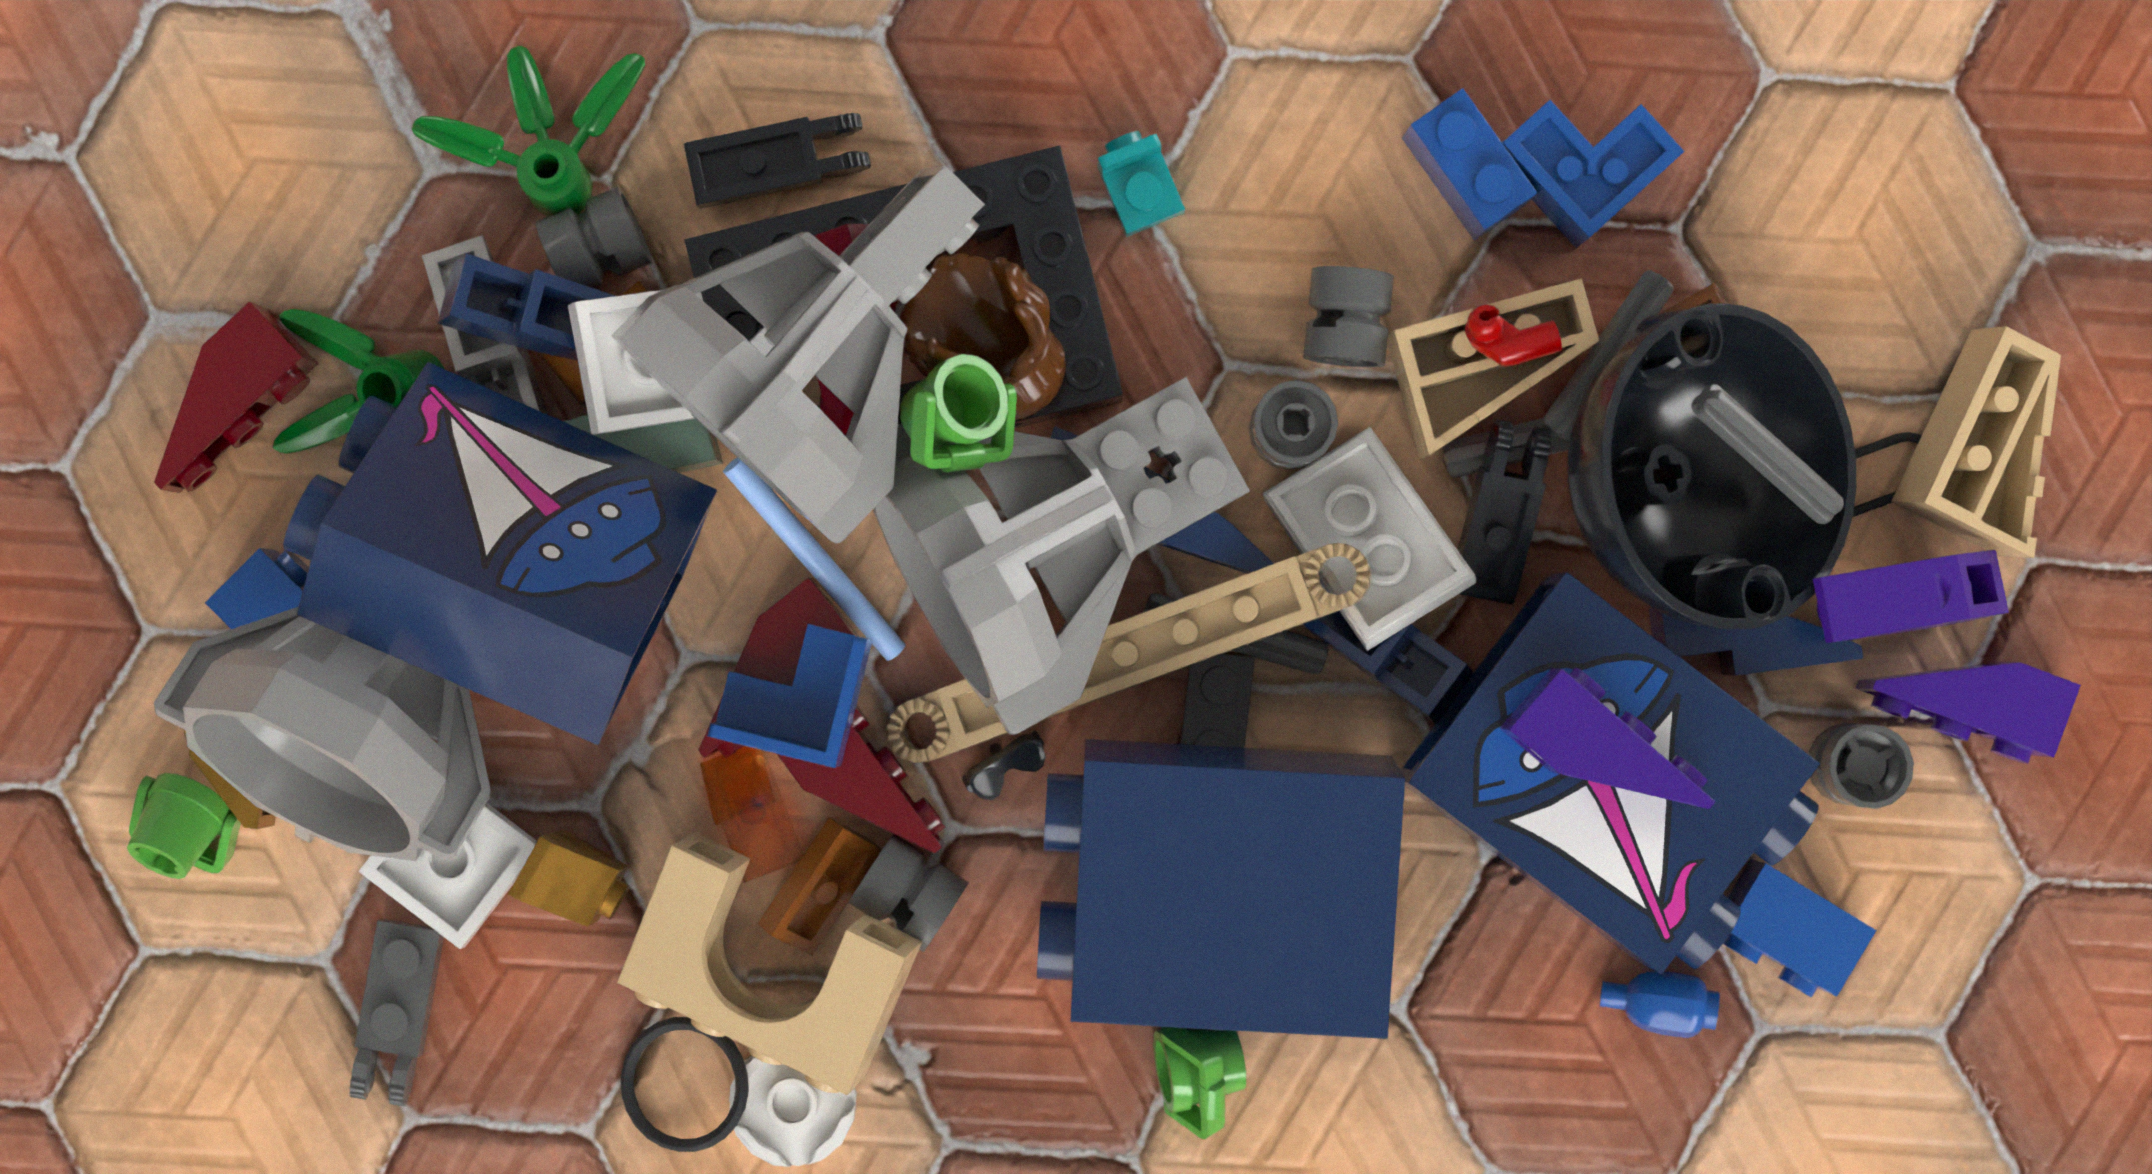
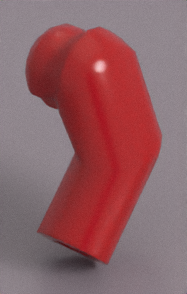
(1505, 342)

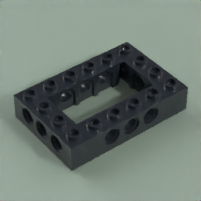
(1018, 191)

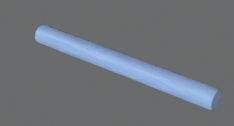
(815, 559)

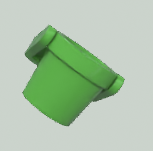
(955, 410)
(176, 823)
(1200, 1070)

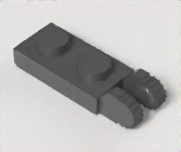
(396, 1005)

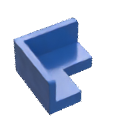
(1587, 184)
(802, 719)

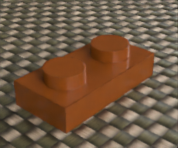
(819, 887)

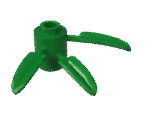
(548, 168)
(382, 377)

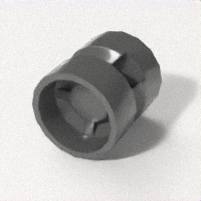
(595, 240)
(1348, 316)
(1293, 425)
(1861, 765)
(908, 891)

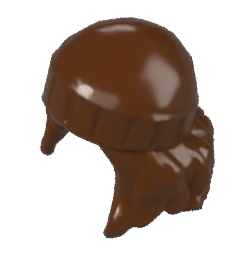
(990, 314)

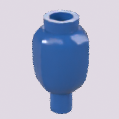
(1664, 1003)

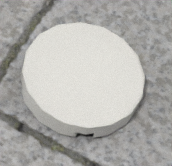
(789, 1118)

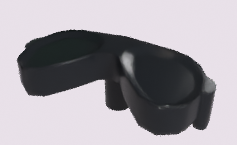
(1023, 754)

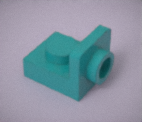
(1139, 182)

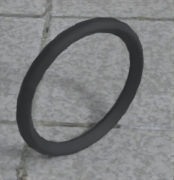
(638, 1117)

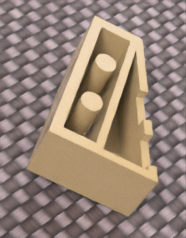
(1454, 386)
(1985, 443)

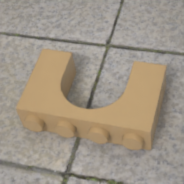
(684, 967)

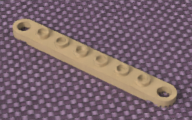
(1156, 644)

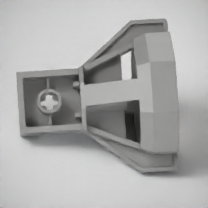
(819, 320)
(1072, 514)
(333, 736)

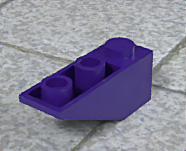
(1910, 596)
(2001, 701)
(1581, 738)

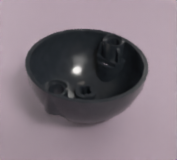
(1674, 503)

